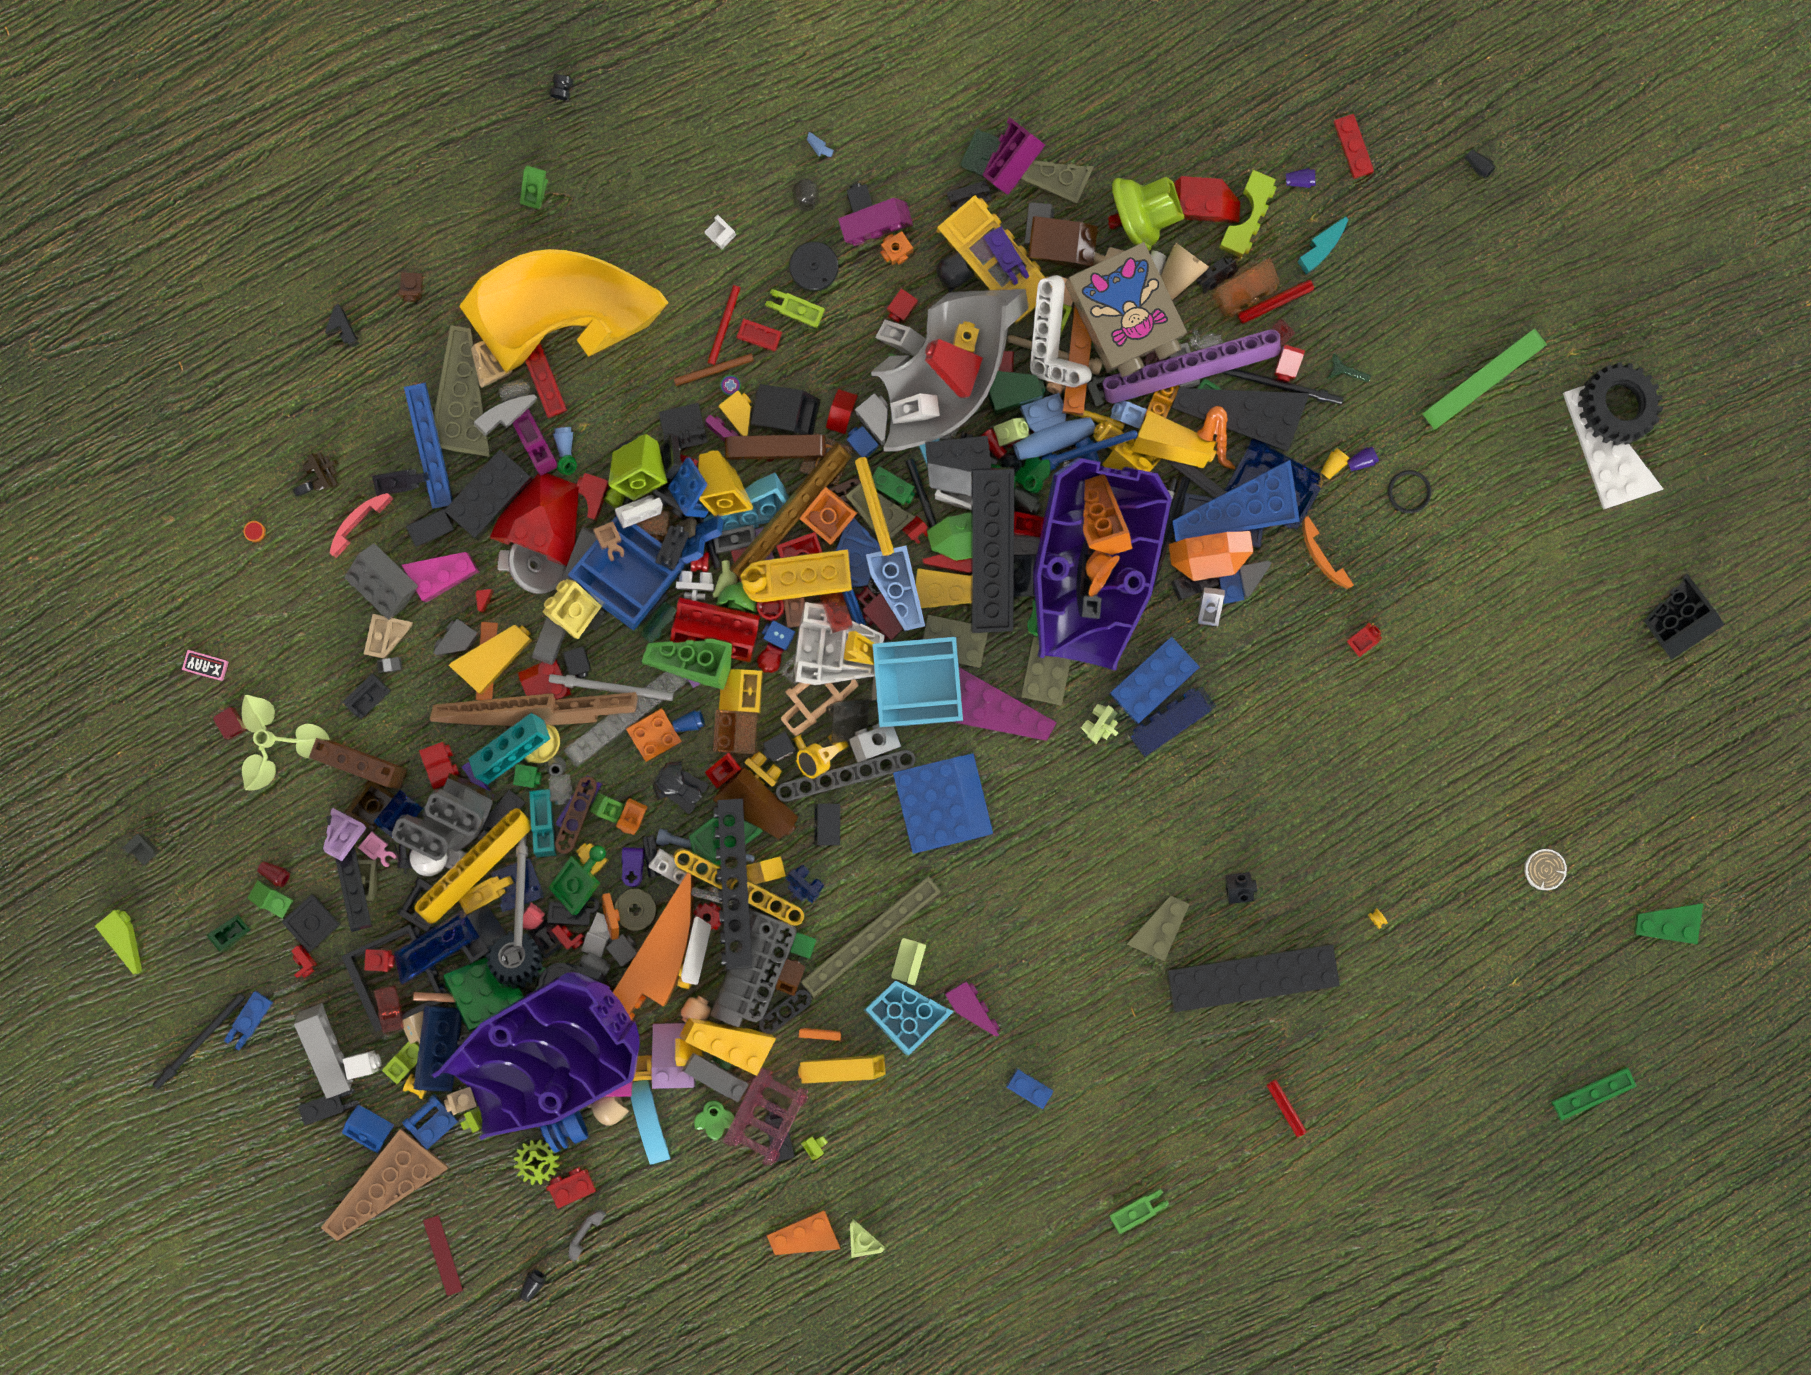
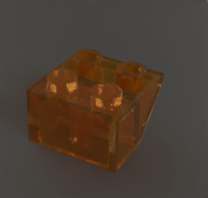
(735, 732)

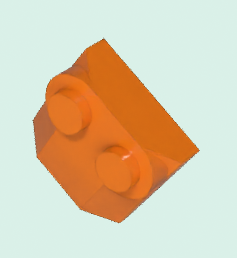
(828, 515)

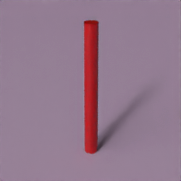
(724, 325)

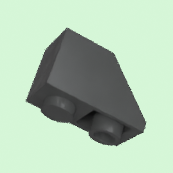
(457, 640)

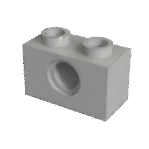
(864, 747)

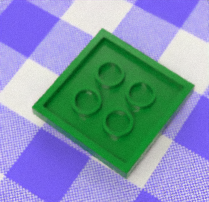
(478, 993)

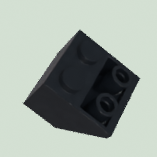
(487, 928)

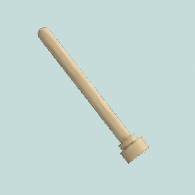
(1094, 364)

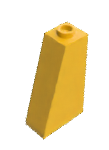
(1172, 442)
(490, 659)
(842, 1069)

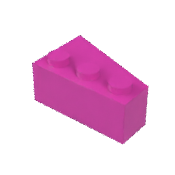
(440, 574)

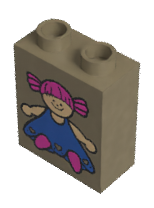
(1127, 310)

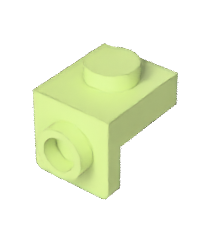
(1011, 431)

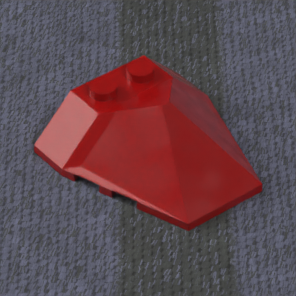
(542, 518)

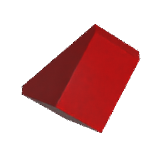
(841, 411)
(723, 770)

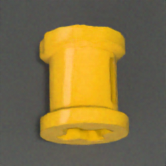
(409, 1087)

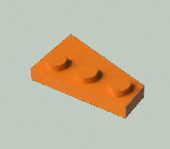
(805, 1235)

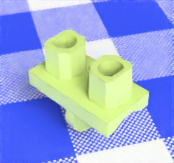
(1104, 725)

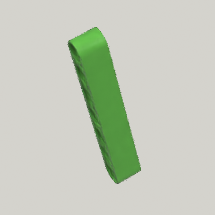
(1484, 379)

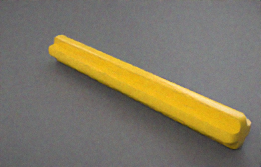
(874, 506)

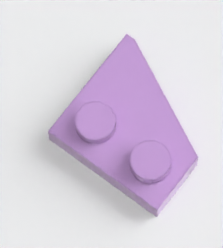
(342, 834)

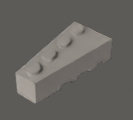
(322, 1050)

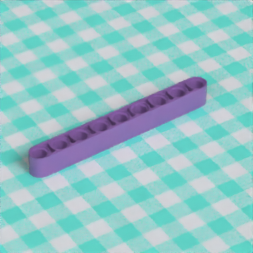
(1193, 366)

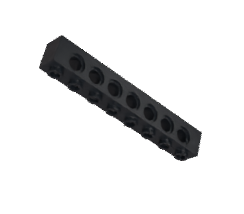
(734, 809)

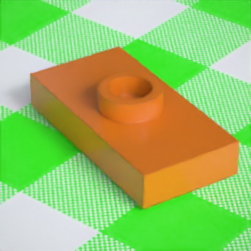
(611, 916)

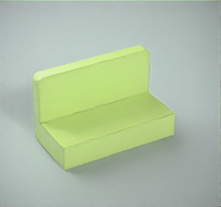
(908, 961)

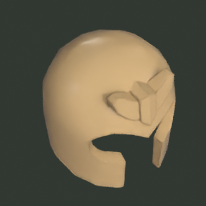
(609, 1110)

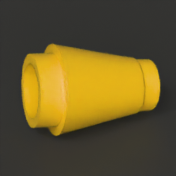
(1334, 463)

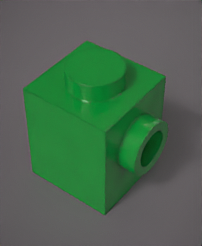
(527, 776)

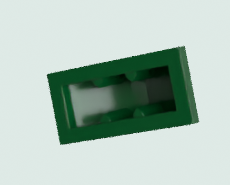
(228, 933)

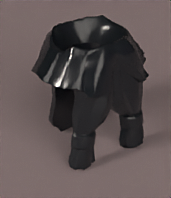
(679, 786)

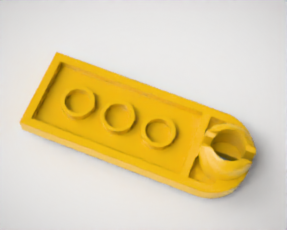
(797, 576)

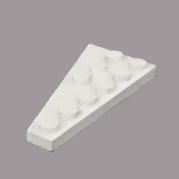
(1614, 469)

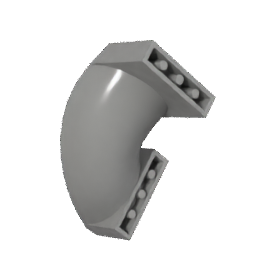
(992, 314)

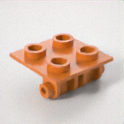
(653, 735)

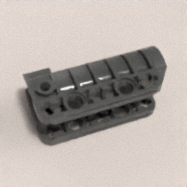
(742, 985)

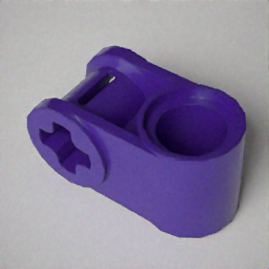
(632, 862)

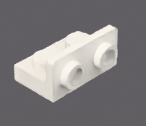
(638, 511)

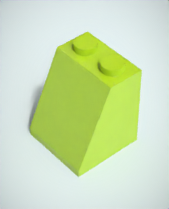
(637, 468)

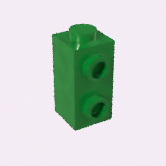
(893, 487)

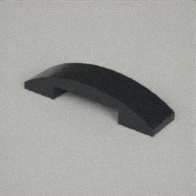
(1087, 605)

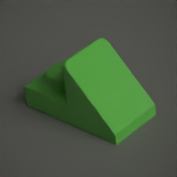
(533, 187)
(607, 808)
(270, 899)

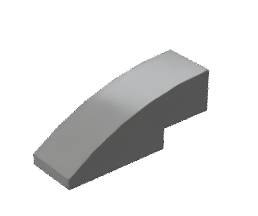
(504, 413)

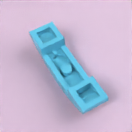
(648, 1122)

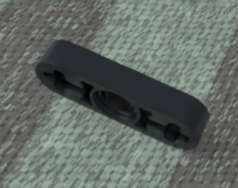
(776, 1025)

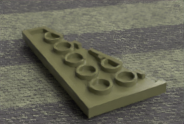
(460, 398)

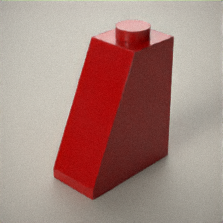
(954, 366)

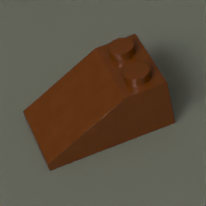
(1063, 242)

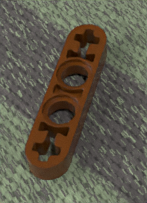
(572, 813)

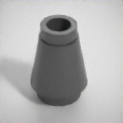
(555, 761)

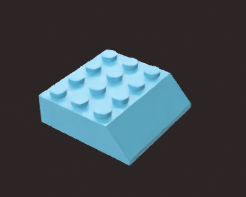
(917, 682)

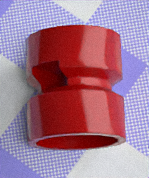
(771, 610)

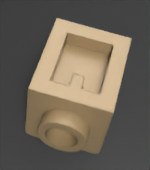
(460, 1101)

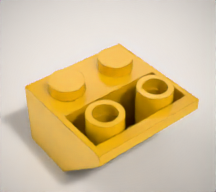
(1124, 456)
(742, 691)

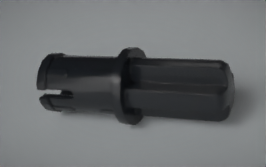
(650, 852)

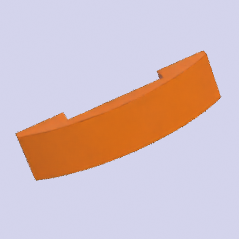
(1309, 532)

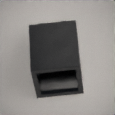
(785, 410)

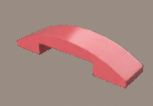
(339, 542)

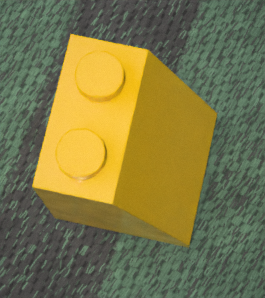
(724, 488)

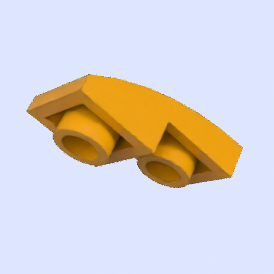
(1162, 401)

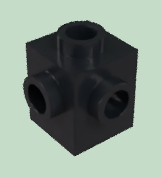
(1240, 887)

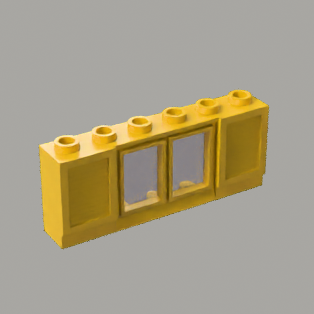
(965, 234)

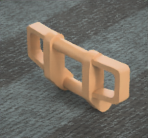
(811, 717)

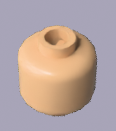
(696, 1009)

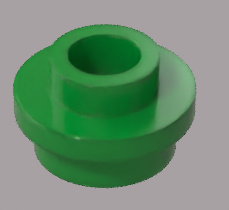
(567, 465)

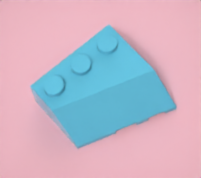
(906, 1016)

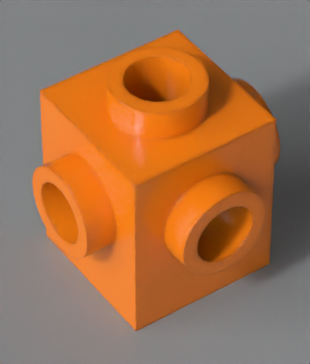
(901, 243)

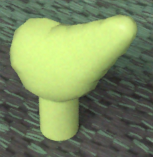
(725, 578)

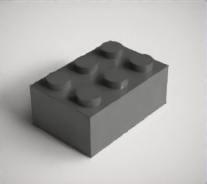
(381, 581)

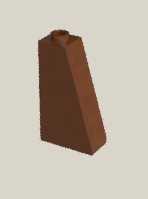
(759, 804)

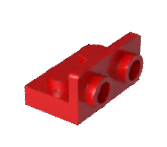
(571, 1188)

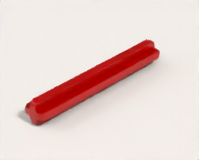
(1276, 301)

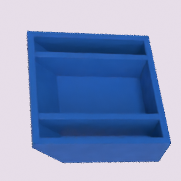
(629, 583)
(943, 803)

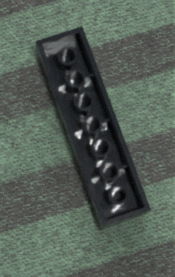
(1252, 977)

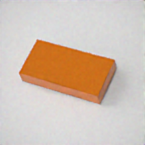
(820, 1034)

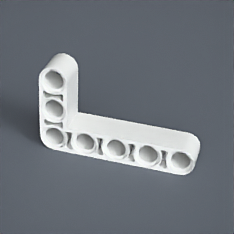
(1051, 336)

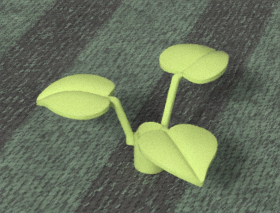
(256, 714)

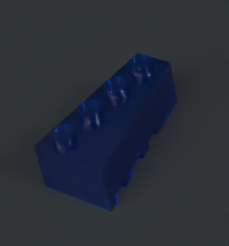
(1173, 721)

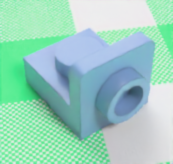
(1128, 413)

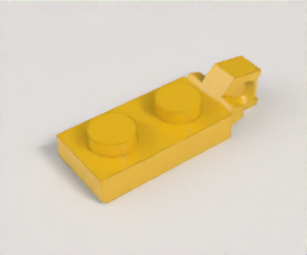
(484, 893)

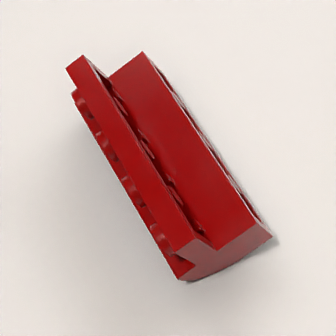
(706, 621)

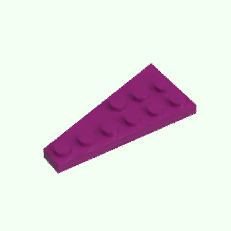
(995, 710)

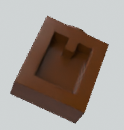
(411, 286)

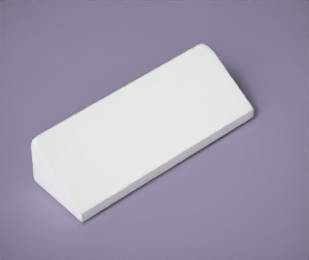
(695, 951)

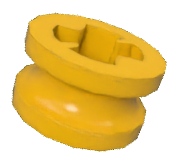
(1377, 918)

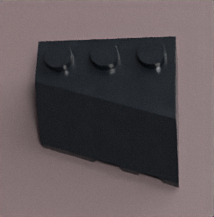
(952, 461)
(1683, 619)

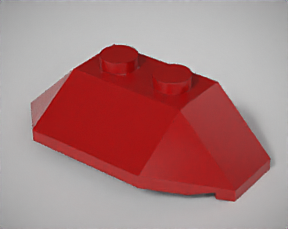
(1207, 200)

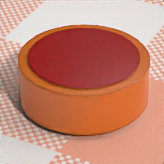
(254, 531)

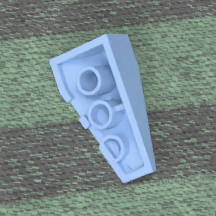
(897, 584)

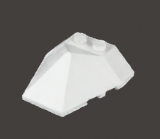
(821, 652)

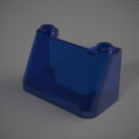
(1262, 458)

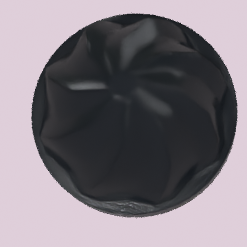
(1011, 460)

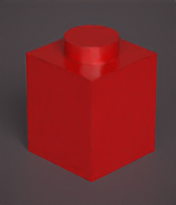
(902, 306)

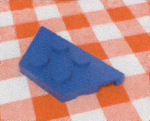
(858, 543)

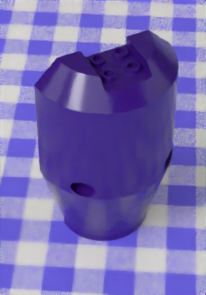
(1124, 596)
(547, 1055)

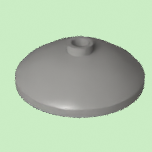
(538, 580)

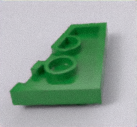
(1672, 924)

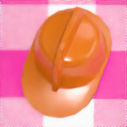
(1098, 569)

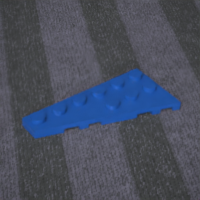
(1253, 505)

